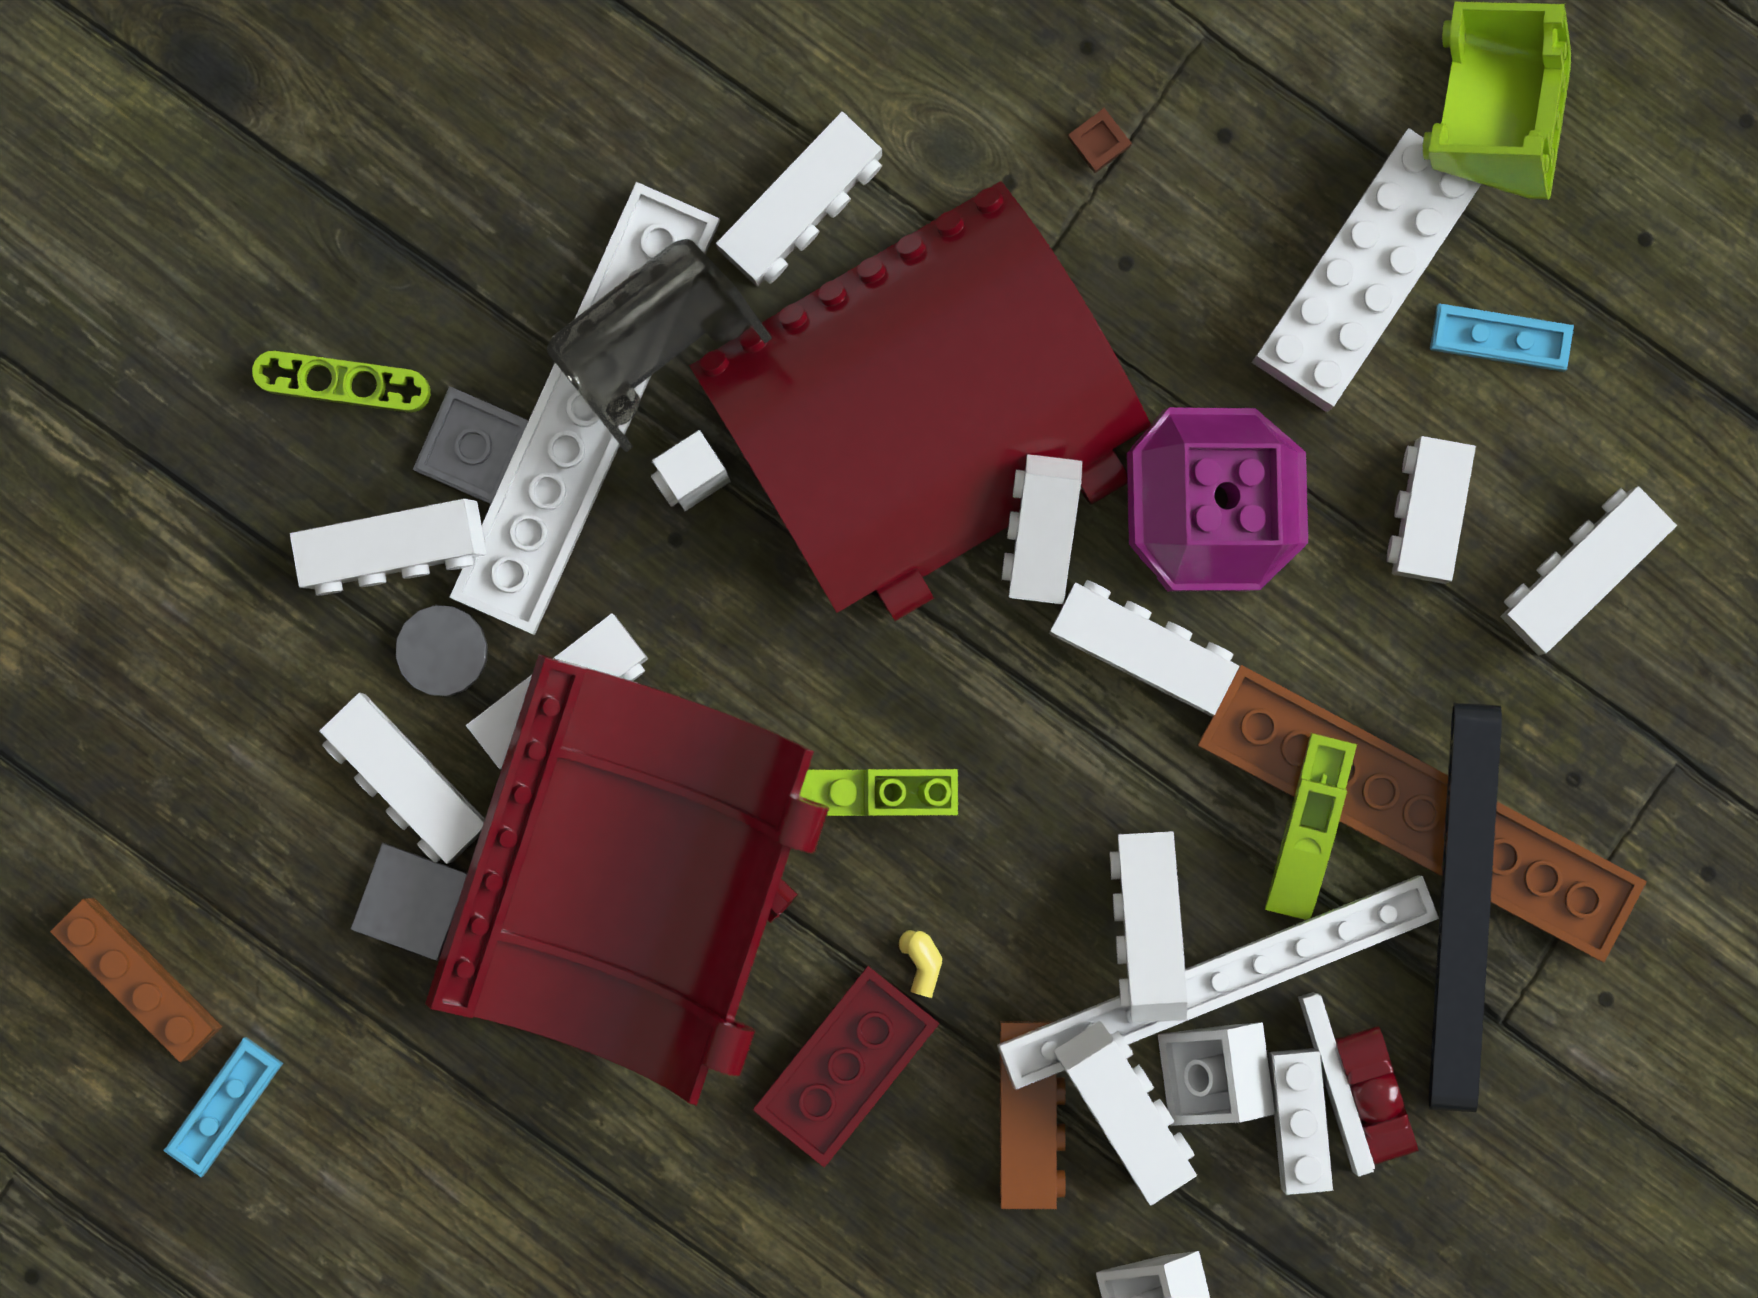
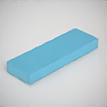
(1501, 337)
(223, 1107)

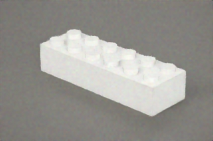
(1365, 274)

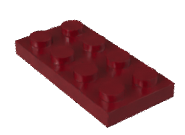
(846, 1066)

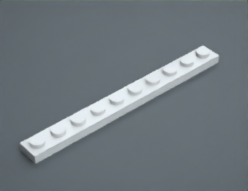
(1238, 973)

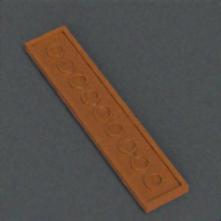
(1404, 809)

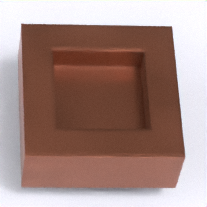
(1099, 140)

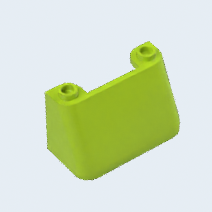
(1503, 96)

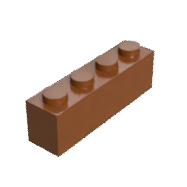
(136, 979)
(1030, 1135)

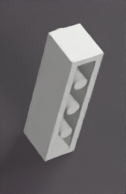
(800, 199)
(388, 545)
(1588, 570)
(602, 648)
(1145, 649)
(404, 778)
(1151, 927)
(1125, 1111)

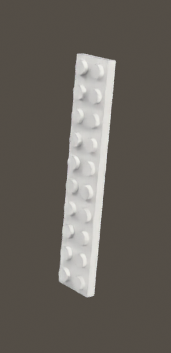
(564, 443)

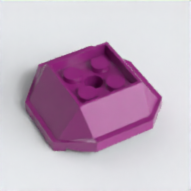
(1174, 508)

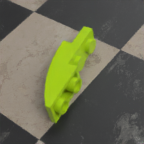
(884, 791)
(1311, 827)

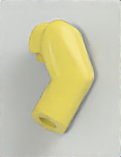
(926, 959)

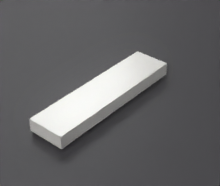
(1337, 1084)

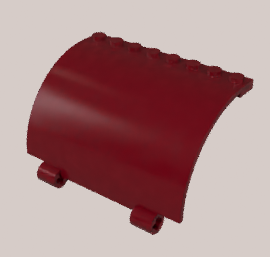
(916, 392)
(627, 875)

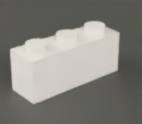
(689, 472)
(1431, 509)
(1042, 528)
(1300, 1121)

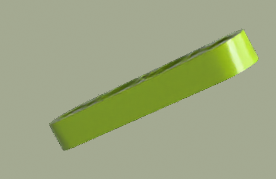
(341, 384)

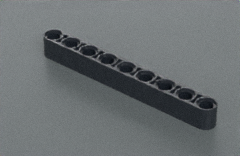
(1465, 907)

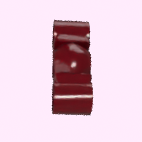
(1376, 1095)

